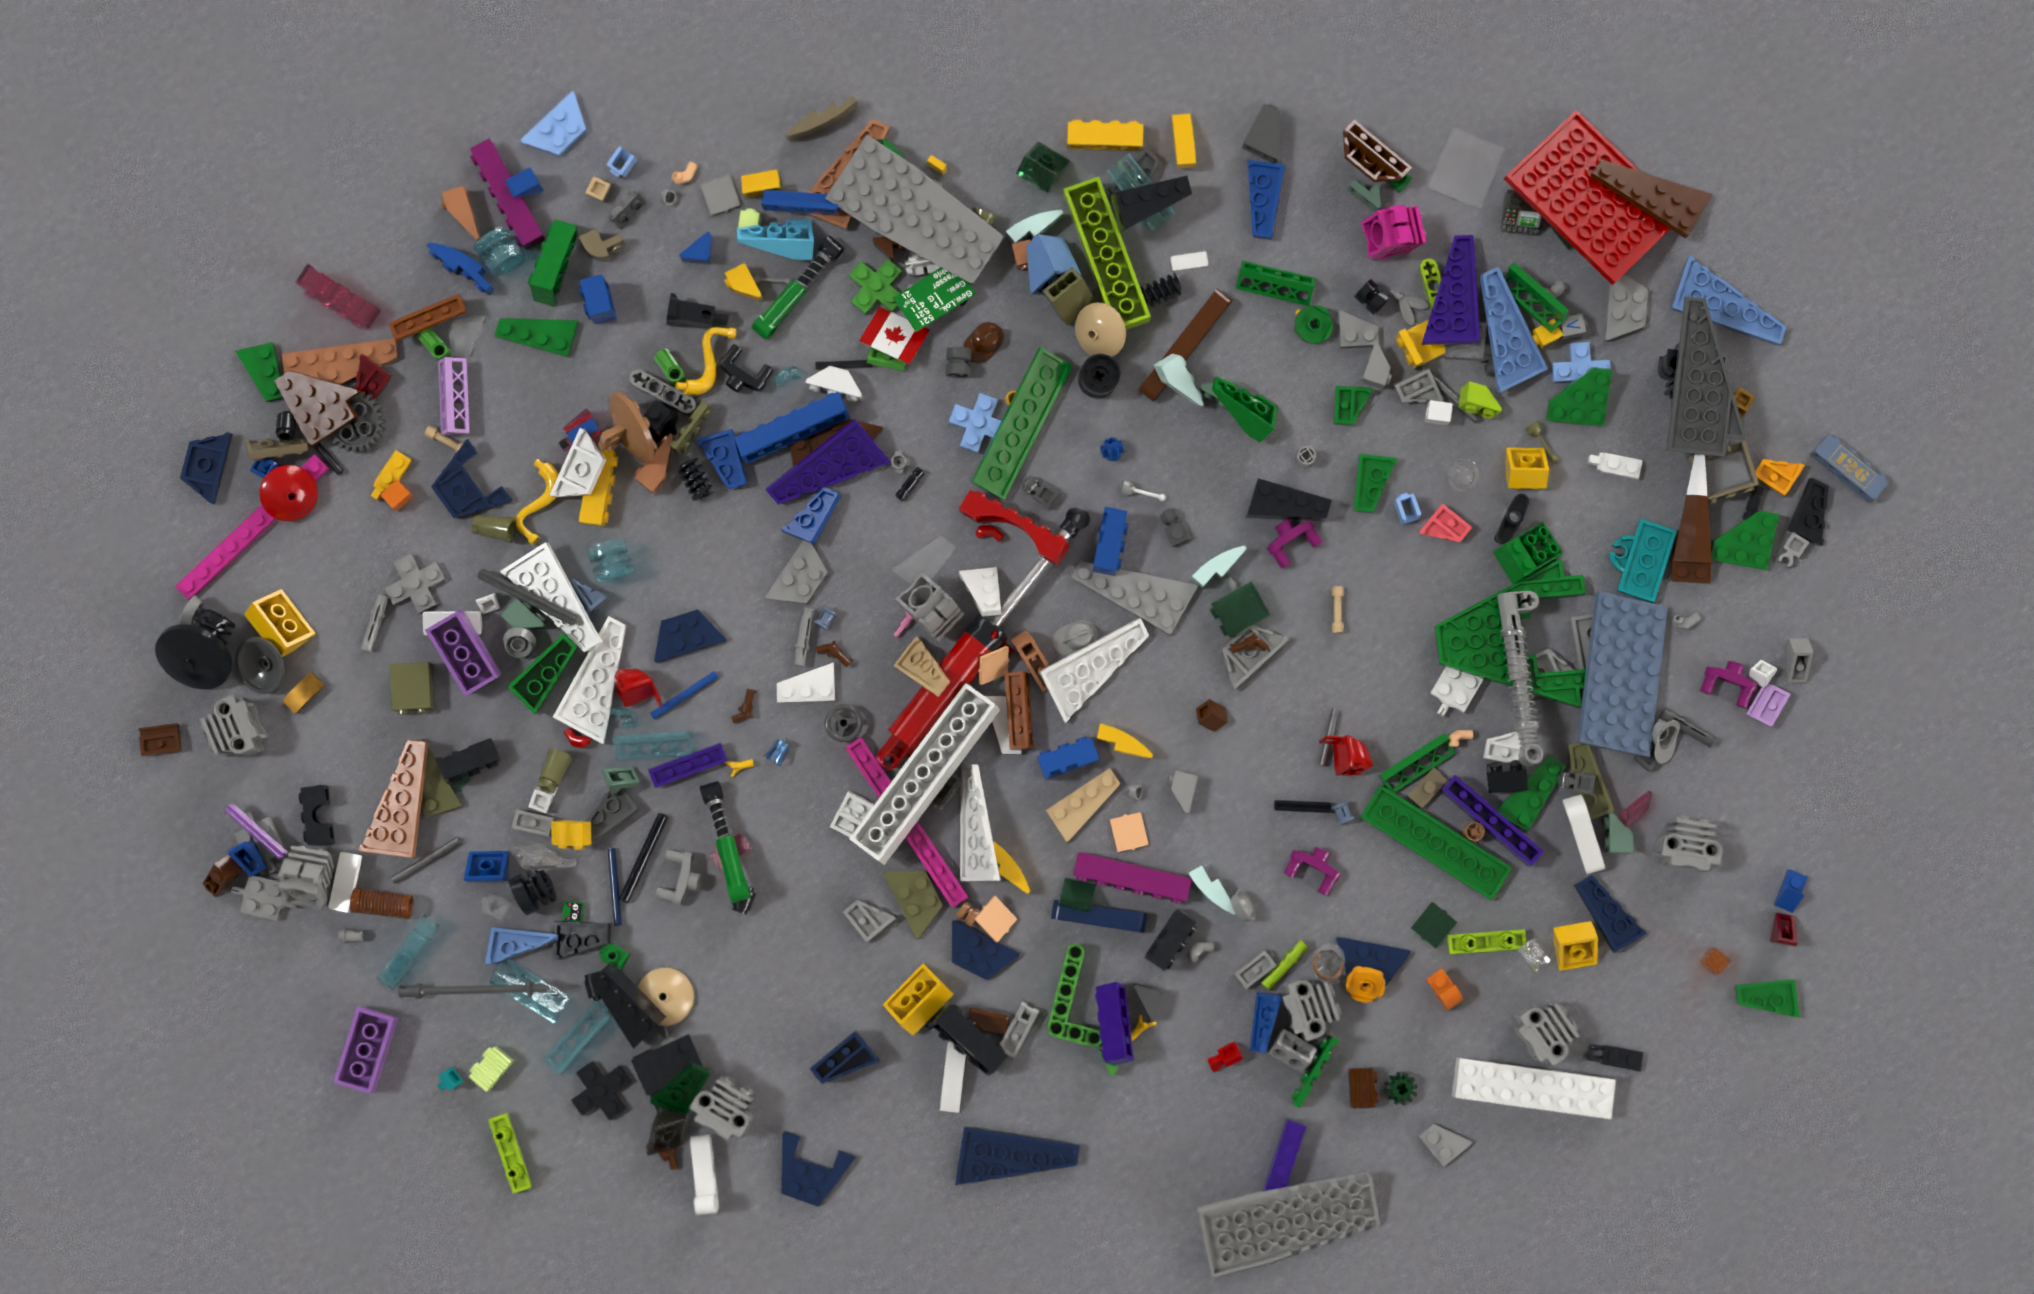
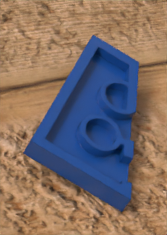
(725, 457)

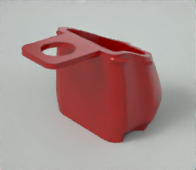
(634, 687)
(1350, 755)

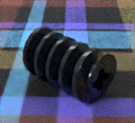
(1161, 290)
(694, 479)

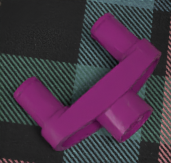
(1287, 533)
(1733, 675)
(1317, 860)

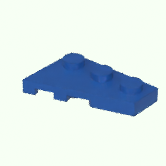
(814, 517)
(1264, 1019)

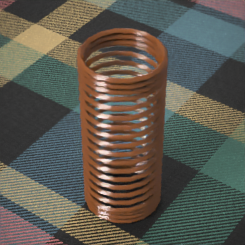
(357, 897)

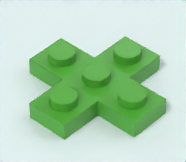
(875, 286)

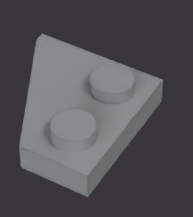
(1418, 388)
(1443, 1143)

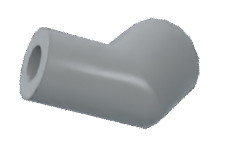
(1557, 289)
(1686, 623)
(1197, 949)

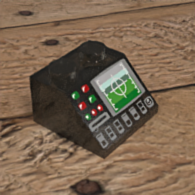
(1519, 216)

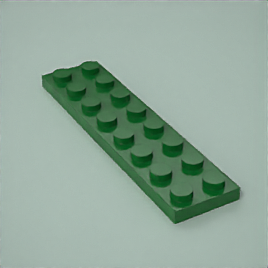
(1021, 423)
(1435, 842)

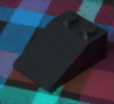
(665, 1063)

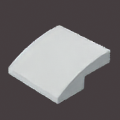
(851, 813)

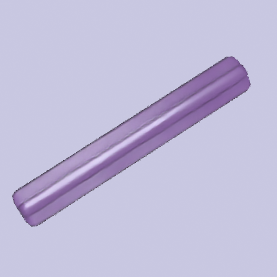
(258, 833)

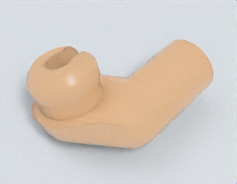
(685, 176)
(1459, 735)

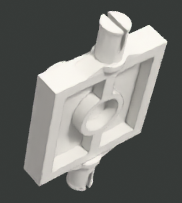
(1455, 689)

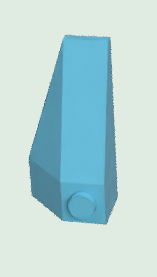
(787, 240)

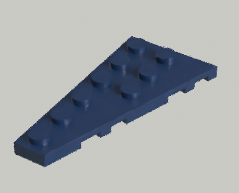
(1001, 1155)

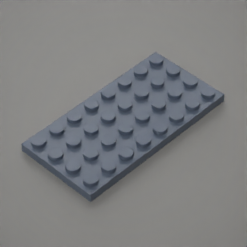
(1622, 674)

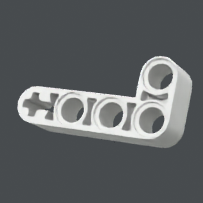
(1584, 834)
(704, 1175)

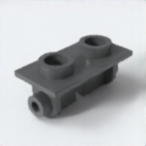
(632, 204)

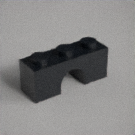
(312, 799)

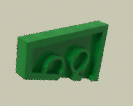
(263, 368)
(1370, 480)
(1770, 996)

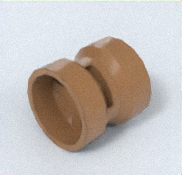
(1476, 829)
(969, 918)

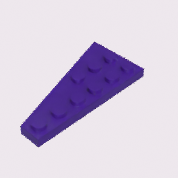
(1456, 305)
(834, 461)

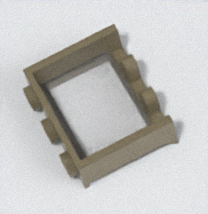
(1729, 473)

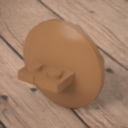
(628, 429)

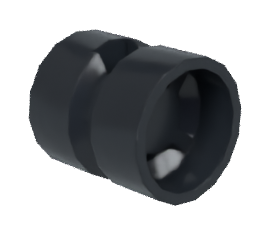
(1377, 301)

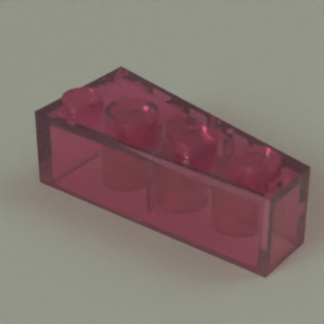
(337, 297)

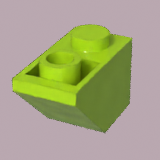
(1478, 400)

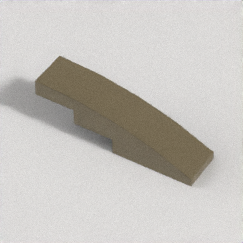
(816, 122)

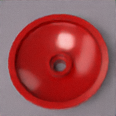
(279, 484)

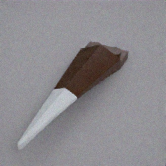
(1693, 547)

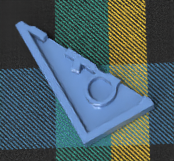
(510, 943)

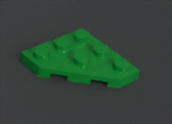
(1583, 399)
(1748, 541)

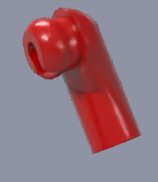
(986, 530)
(577, 741)

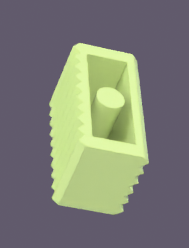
(490, 1068)

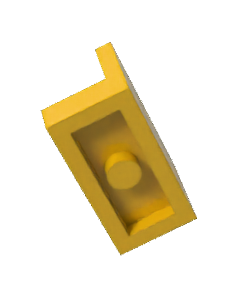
(755, 184)

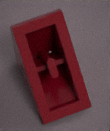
(1784, 930)

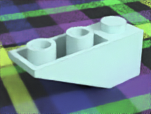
(1175, 375)

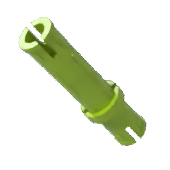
(1285, 964)

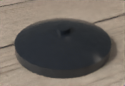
(193, 656)

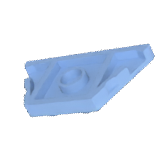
(558, 128)

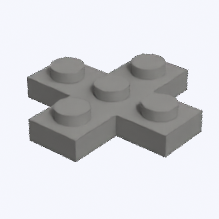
(415, 583)

